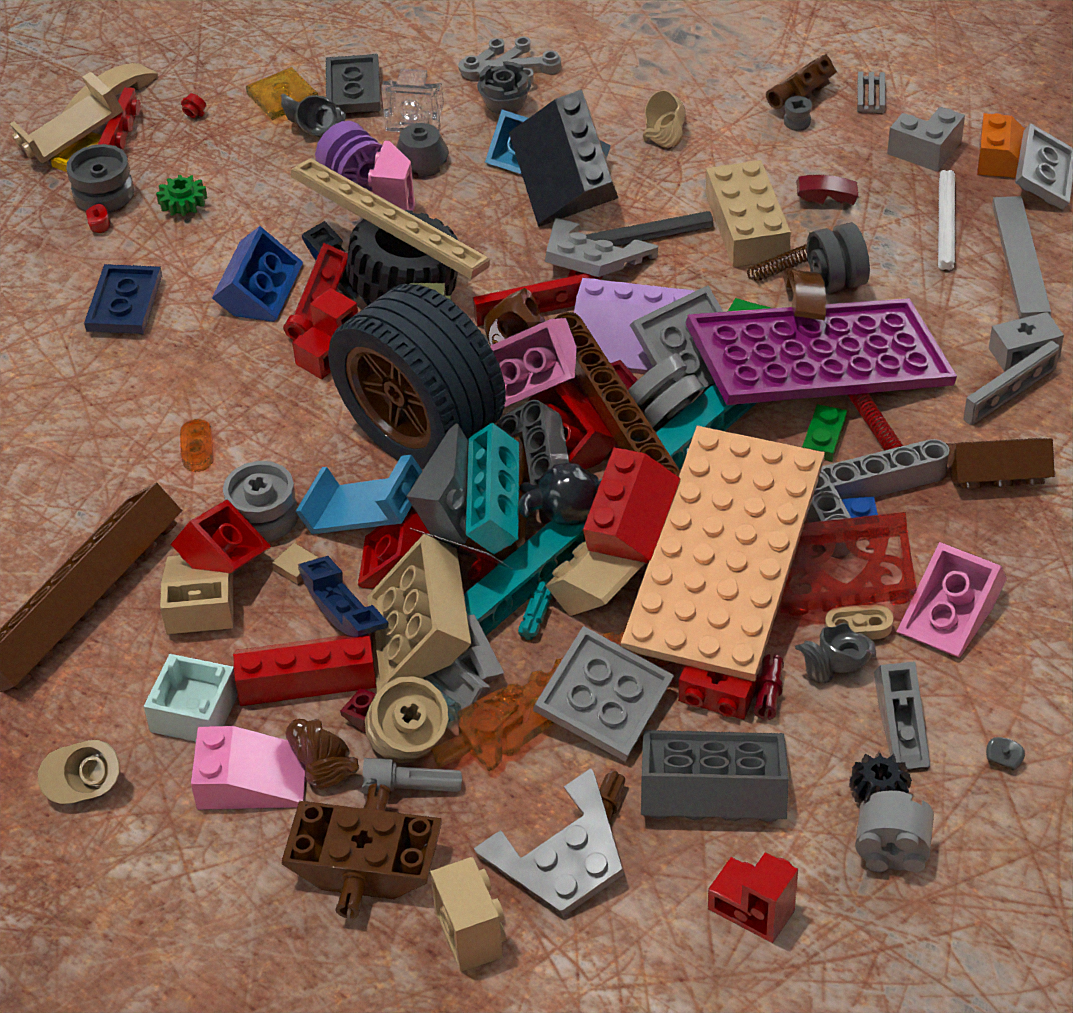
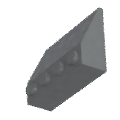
(714, 775)

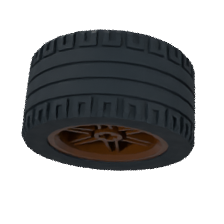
(414, 371)

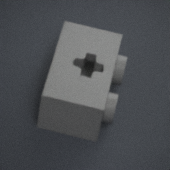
(1019, 338)

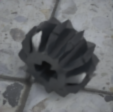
(878, 775)

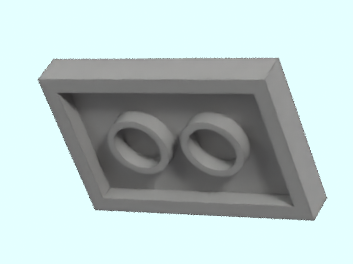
(1045, 167)

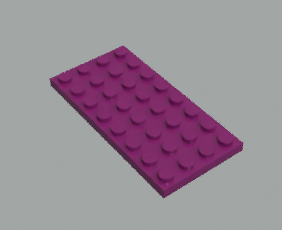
(788, 357)

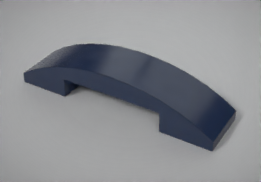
(336, 601)

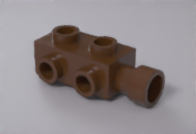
(811, 76)

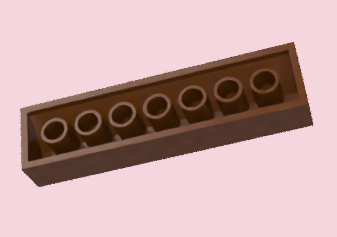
(81, 581)

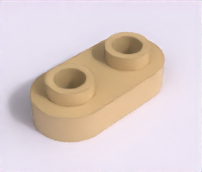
(862, 618)

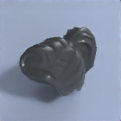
(313, 114)
(839, 652)

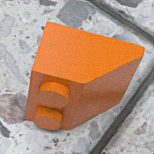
(999, 145)

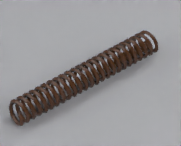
(790, 253)

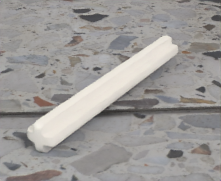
(946, 231)

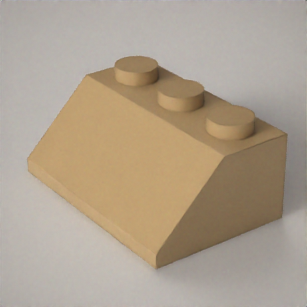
(590, 579)

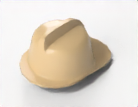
(78, 772)

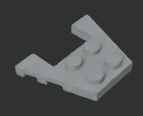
(597, 258)
(569, 864)

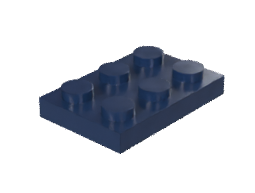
(123, 299)

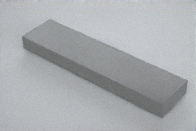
(1011, 383)

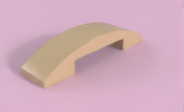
(118, 78)

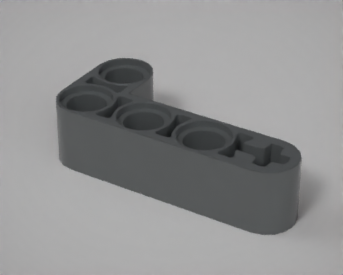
(541, 435)

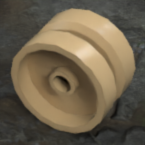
(411, 699)

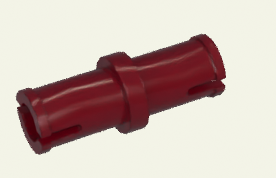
(769, 687)

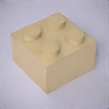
(468, 913)

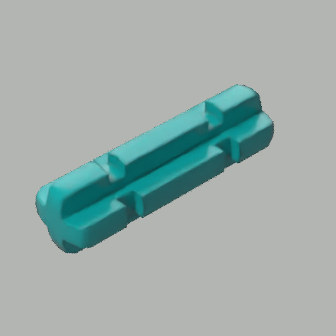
(535, 611)

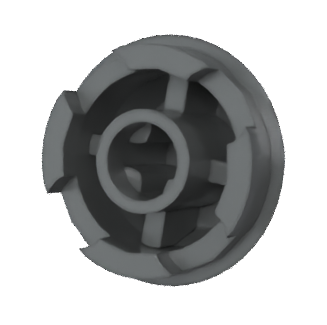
(504, 87)
(424, 148)

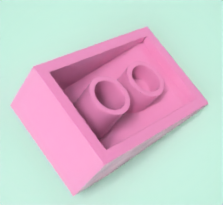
(952, 600)
(245, 770)

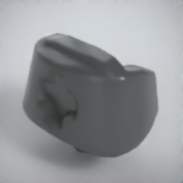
(1005, 752)

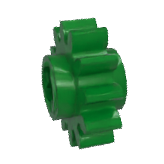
(181, 195)

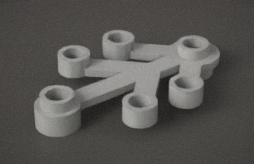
(473, 65)

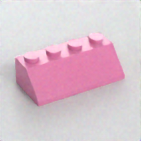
(536, 359)

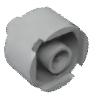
(894, 832)

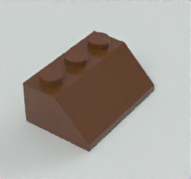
(1001, 461)

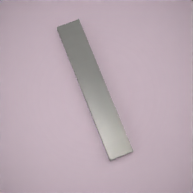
(1020, 256)

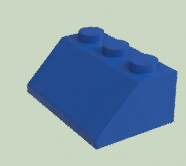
(258, 277)

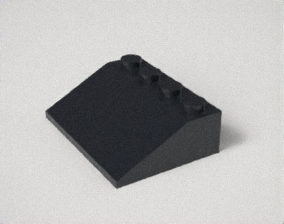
(562, 159)

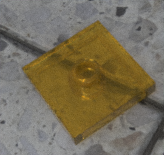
(268, 91)

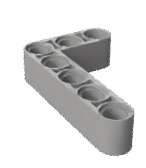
(875, 476)

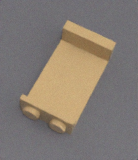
(71, 124)

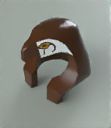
(512, 316)

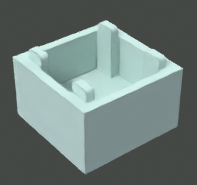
(190, 696)

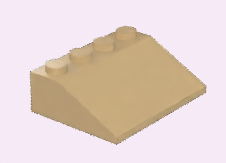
(424, 613)

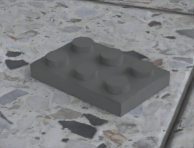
(354, 82)

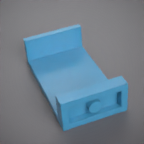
(360, 504)

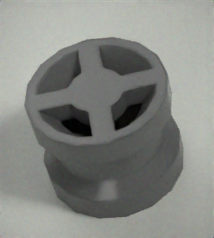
(797, 113)

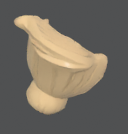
(664, 119)

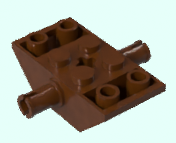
(361, 849)

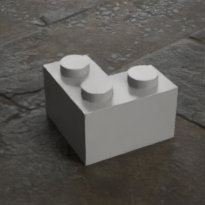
(928, 141)

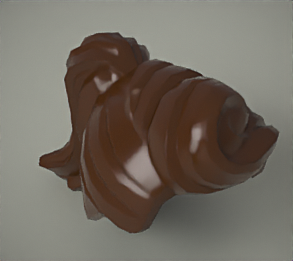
(321, 752)

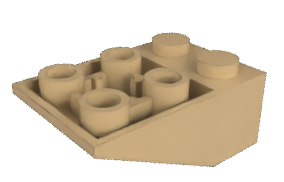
(195, 598)

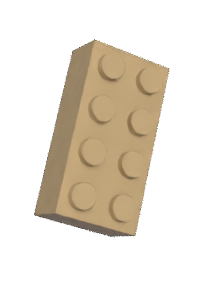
(747, 212)

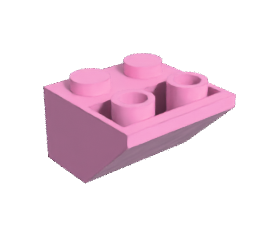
(392, 177)

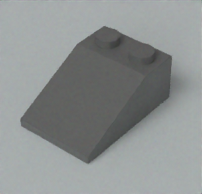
(442, 488)

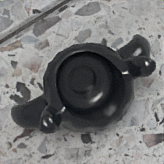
(562, 494)

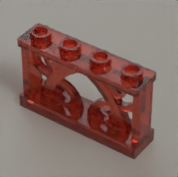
(877, 531)

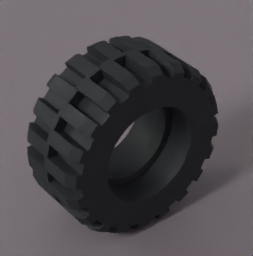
(383, 261)

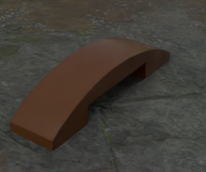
(809, 293)

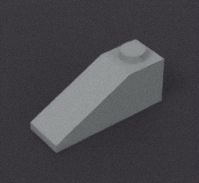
(902, 713)

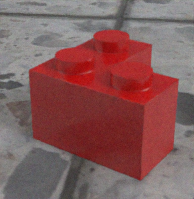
(327, 314)
(756, 896)

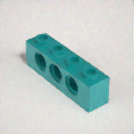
(492, 489)

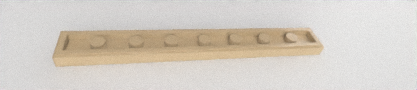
(391, 218)

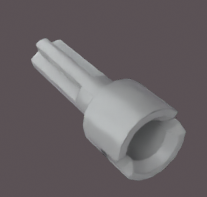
(385, 772)

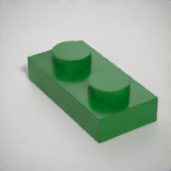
(825, 430)

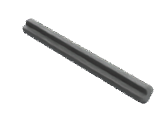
(655, 229)

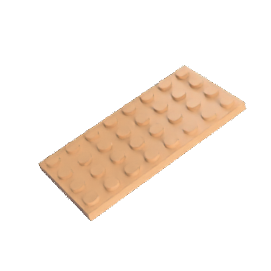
(724, 553)

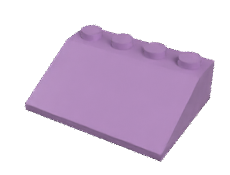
(611, 308)

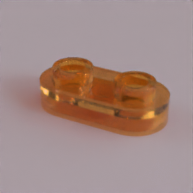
(196, 445)

